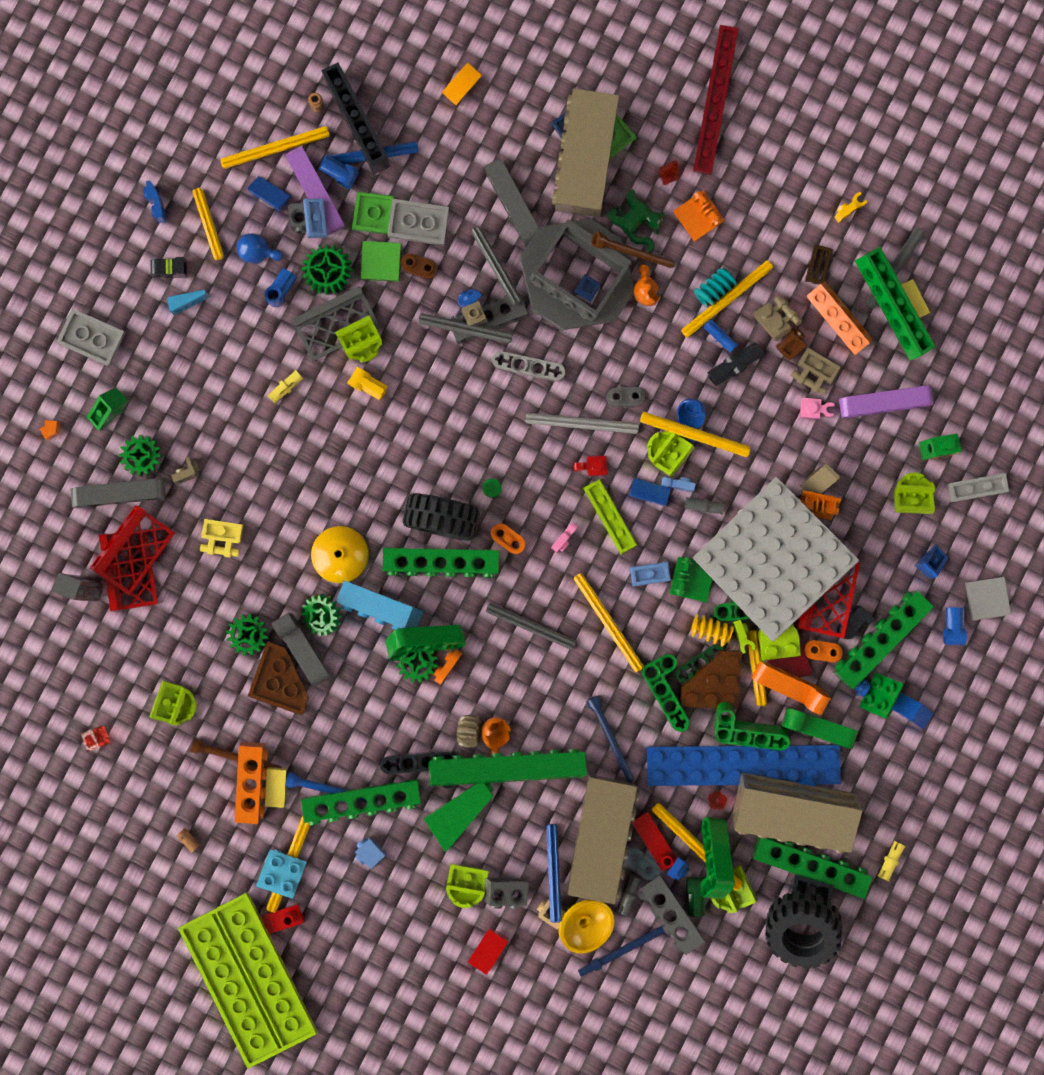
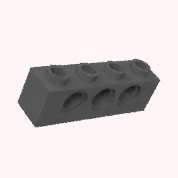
(498, 321)
(77, 587)
(694, 937)

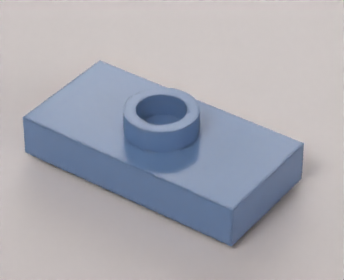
(315, 218)
(650, 574)

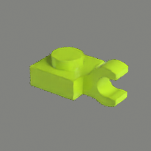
(741, 631)

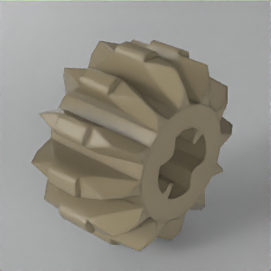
(469, 731)

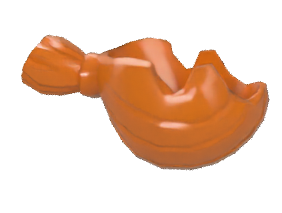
(646, 288)
(495, 733)

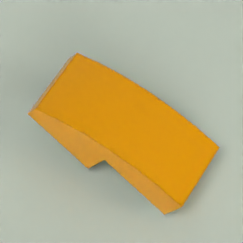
(462, 83)

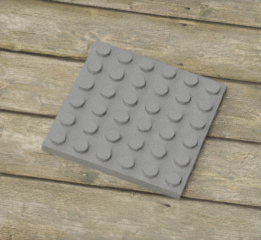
(775, 559)

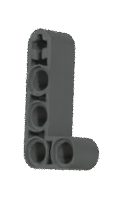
(301, 647)

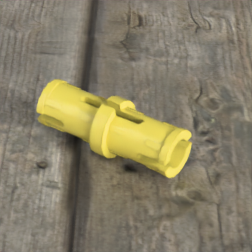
(285, 386)
(891, 861)

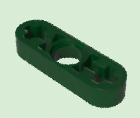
(685, 667)

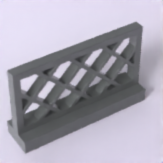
(323, 311)

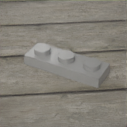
(978, 487)

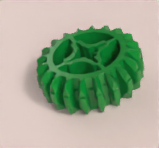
(345, 269)

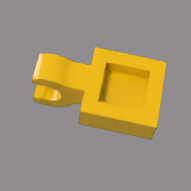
(846, 210)

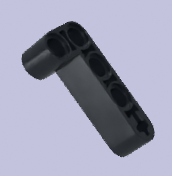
(417, 759)

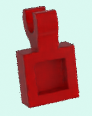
(594, 466)

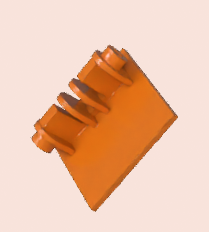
(698, 215)
(821, 505)

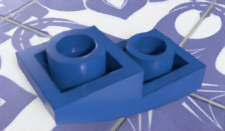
(154, 197)
(468, 297)
(679, 868)

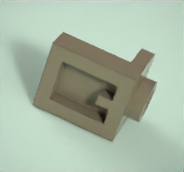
(474, 314)
(184, 474)

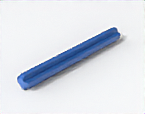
(391, 151)
(554, 873)

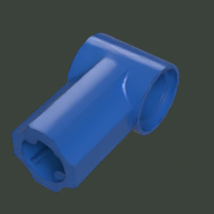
(343, 173)
(280, 286)
(954, 632)

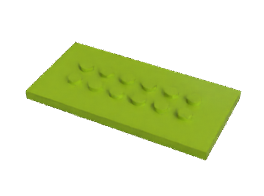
(247, 980)

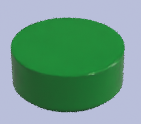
(492, 488)

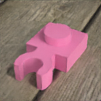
(812, 408)
(562, 542)

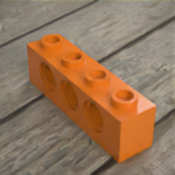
(839, 317)
(243, 811)

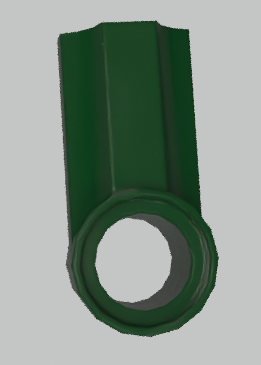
(696, 902)

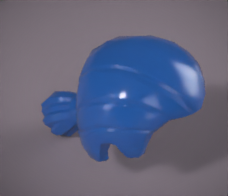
(254, 249)
(691, 413)

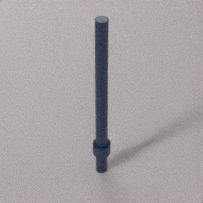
(596, 964)

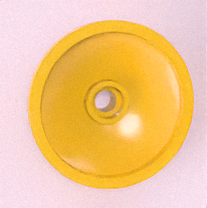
(353, 558)
(586, 926)

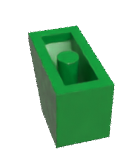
(107, 408)

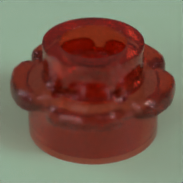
(717, 805)

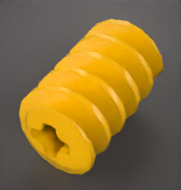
(711, 630)

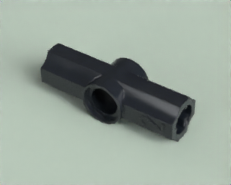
(735, 364)

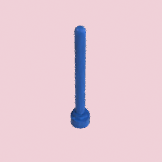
(295, 781)

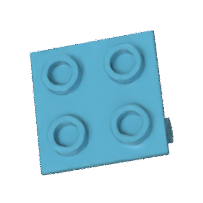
(281, 873)

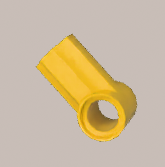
(364, 382)

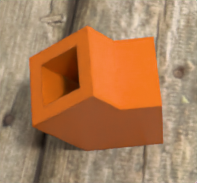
(50, 429)

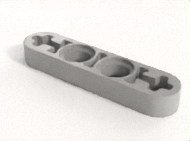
(529, 363)

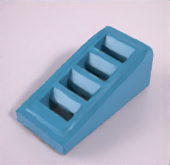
(184, 301)

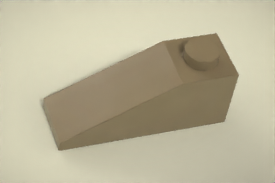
(820, 479)

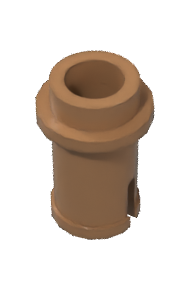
(316, 102)
(188, 840)

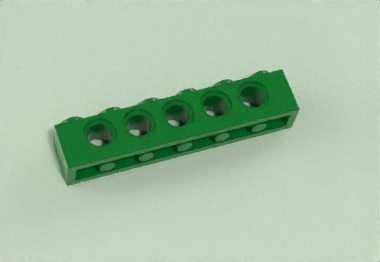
(895, 303)
(392, 555)
(920, 608)
(310, 803)
(857, 887)

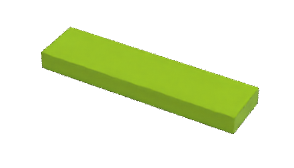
(610, 516)

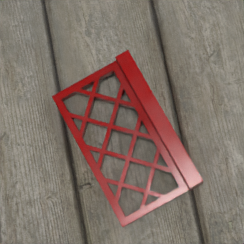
(117, 542)
(114, 594)
(806, 619)

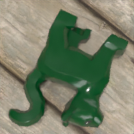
(632, 221)

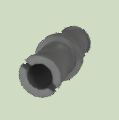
(704, 505)
(629, 895)

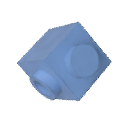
(369, 852)

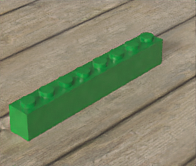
(507, 768)

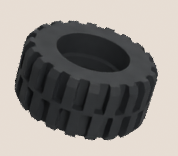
(441, 516)
(804, 949)

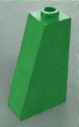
(455, 815)

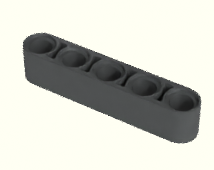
(511, 200)
(118, 493)

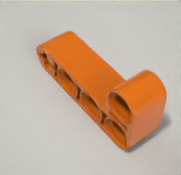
(792, 686)

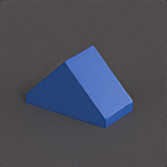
(932, 562)
(912, 710)

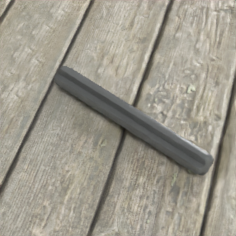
(901, 259)
(496, 266)
(462, 327)
(530, 626)

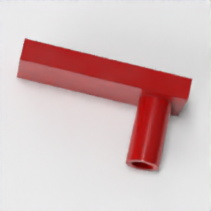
(654, 841)
(283, 918)

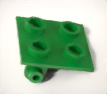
(690, 580)
(881, 695)

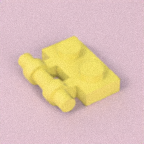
(221, 531)

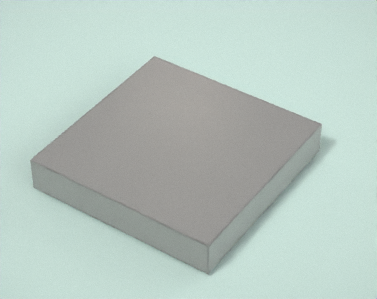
(988, 598)

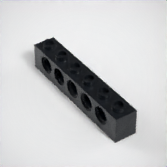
(356, 118)

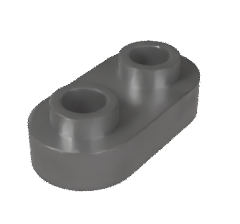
(625, 397)

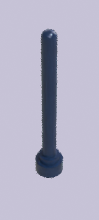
(595, 705)

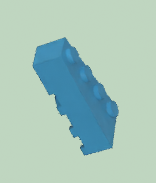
(378, 606)

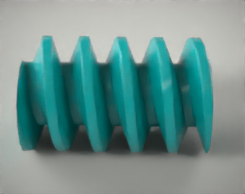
(714, 286)

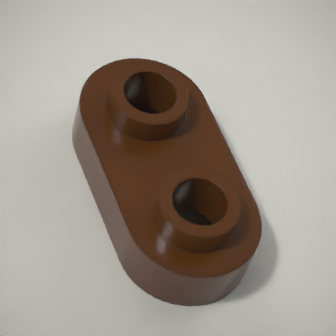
(418, 266)

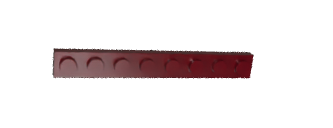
(715, 100)

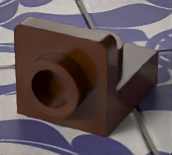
(792, 344)

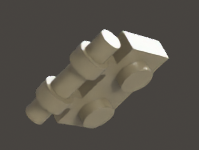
(772, 321)
(819, 367)

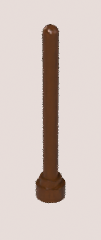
(601, 241)
(199, 746)

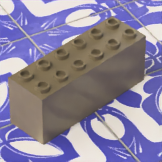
(585, 152)
(796, 813)
(602, 839)

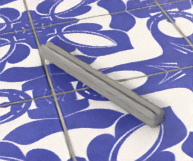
(582, 423)

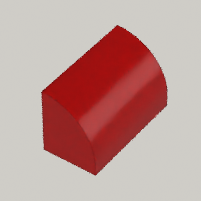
(488, 950)

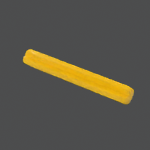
(208, 224)
(755, 657)

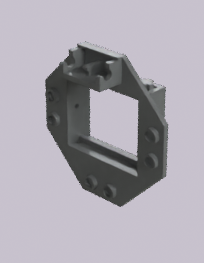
(553, 301)

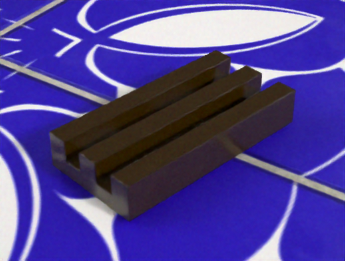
(814, 280)

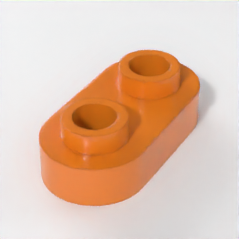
(508, 538)
(823, 651)
(442, 672)

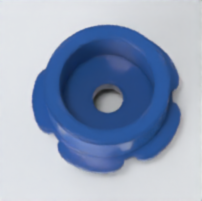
(862, 688)

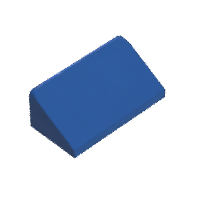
(268, 193)
(649, 492)

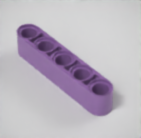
(313, 187)
(886, 401)

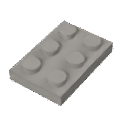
(418, 222)
(90, 337)

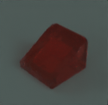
(669, 172)
(95, 738)

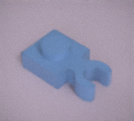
(683, 484)

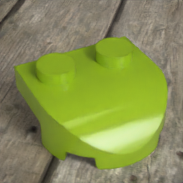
(360, 339)
(668, 451)
(914, 495)
(785, 646)
(173, 704)
(466, 885)
(737, 899)

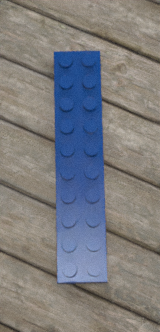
(725, 764)

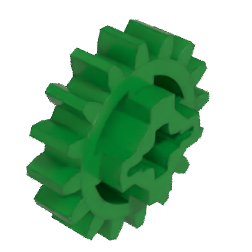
(140, 448)
(321, 614)
(253, 642)
(414, 673)

